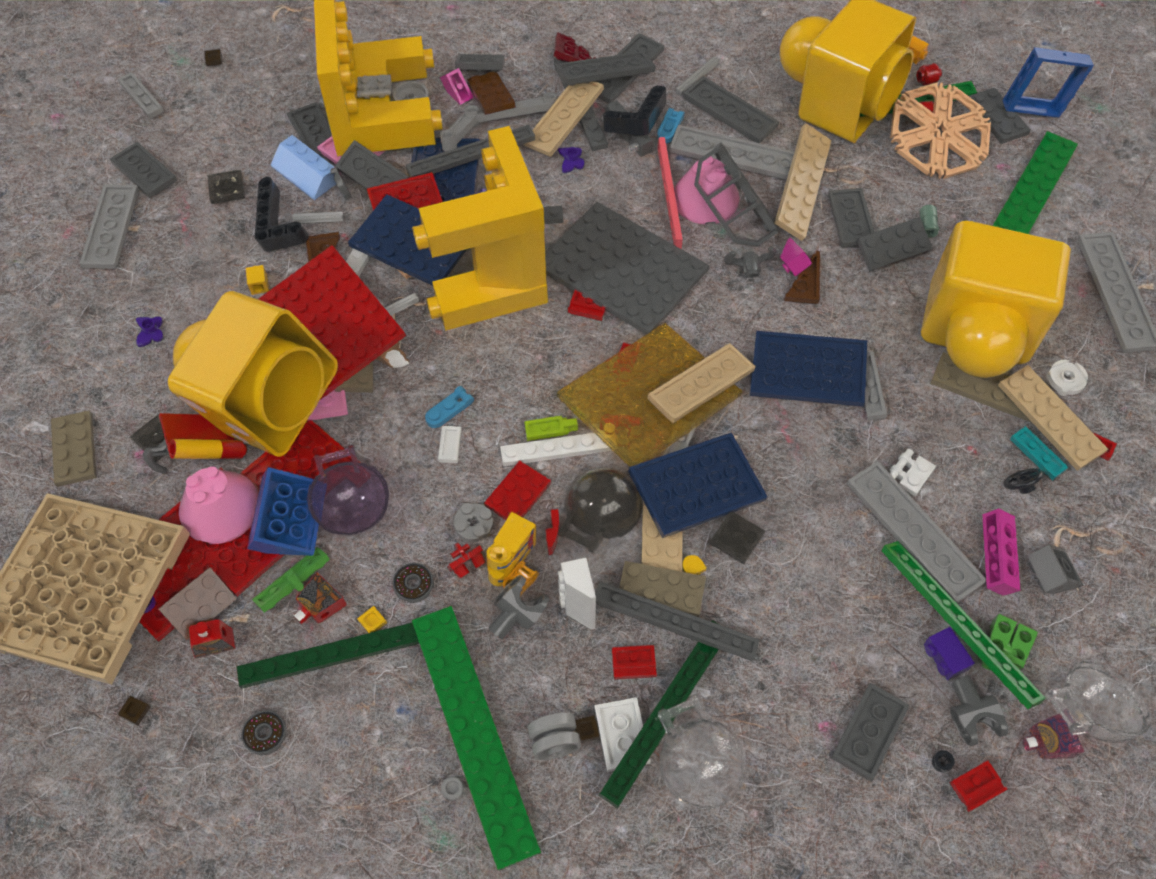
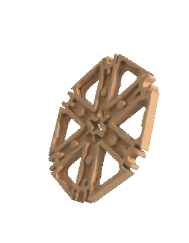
(950, 126)

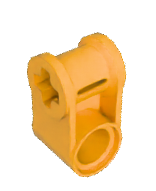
(522, 569)

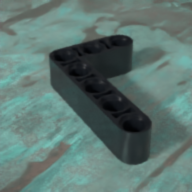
(640, 122)
(267, 231)

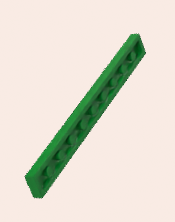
(964, 626)

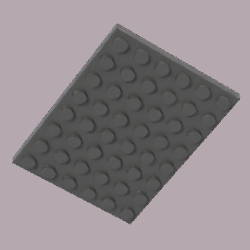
(623, 267)

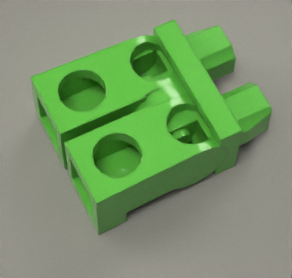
(1020, 644)

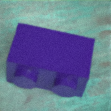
(948, 653)

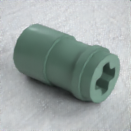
(929, 219)

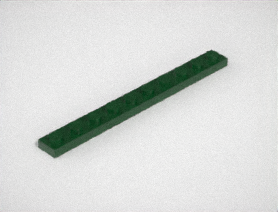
(326, 655)
(653, 730)

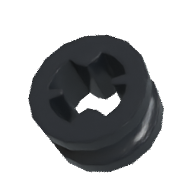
(949, 757)

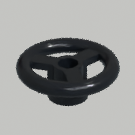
(1025, 480)

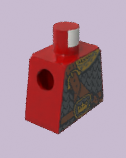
(318, 600)
(211, 638)

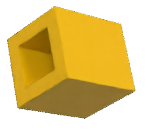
(257, 279)

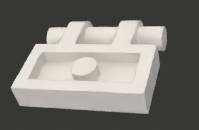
(917, 474)

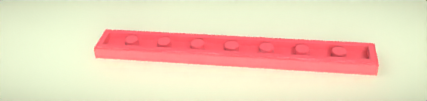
(669, 193)

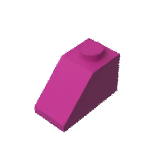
(456, 86)
(794, 258)

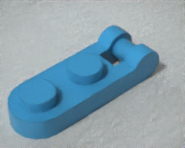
(669, 124)
(448, 408)

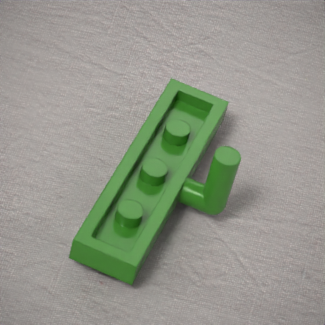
(291, 580)

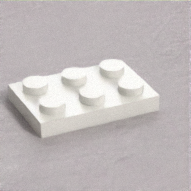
(618, 727)

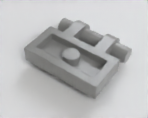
(374, 86)

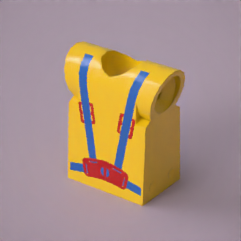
(510, 547)

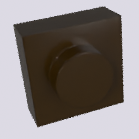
(213, 57)
(134, 710)
(587, 729)

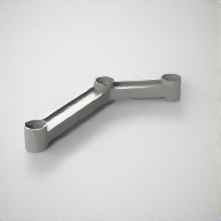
(474, 115)

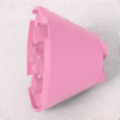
(691, 203)
(217, 505)

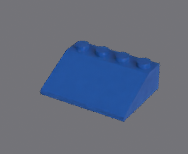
(282, 516)

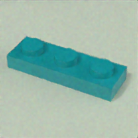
(1039, 453)

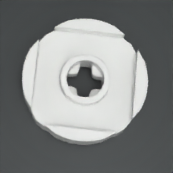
(1061, 384)

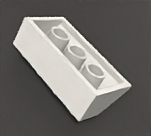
(577, 592)

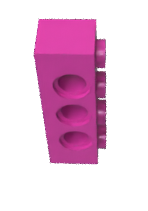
(1001, 552)

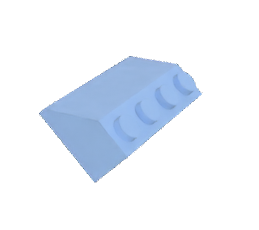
(303, 167)

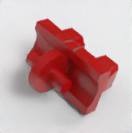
(458, 565)

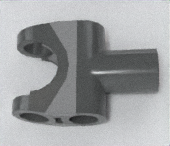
(516, 610)
(975, 710)

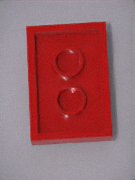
(517, 491)

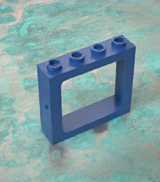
(1016, 102)

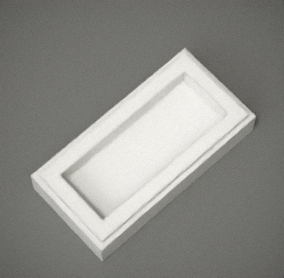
(449, 444)

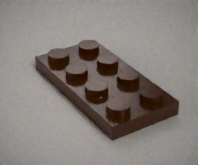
(490, 93)

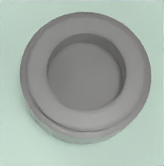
(452, 788)

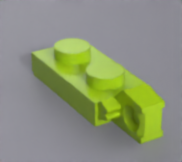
(549, 427)

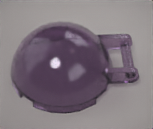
(348, 495)

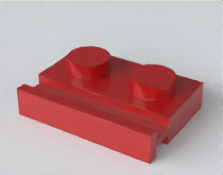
(585, 307)
(634, 662)
(978, 785)

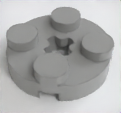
(478, 531)

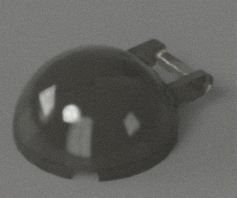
(601, 505)

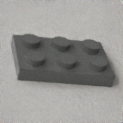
(480, 62)

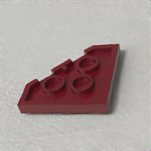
(567, 49)

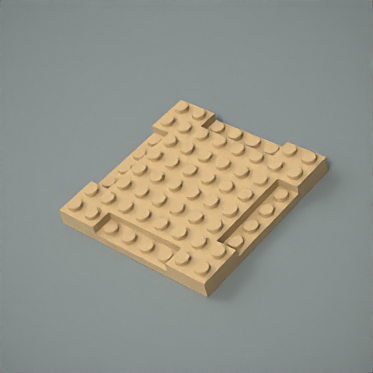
(82, 584)

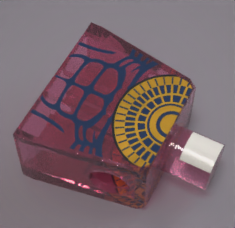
(1053, 739)

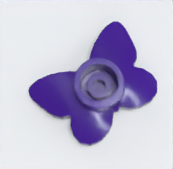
(572, 159)
(149, 330)

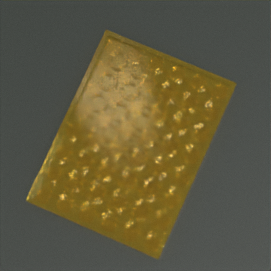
(615, 396)

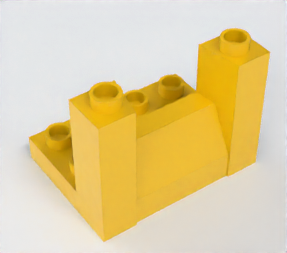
(374, 121)
(504, 236)

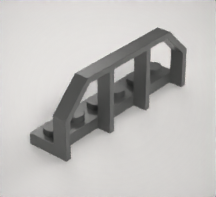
(749, 195)

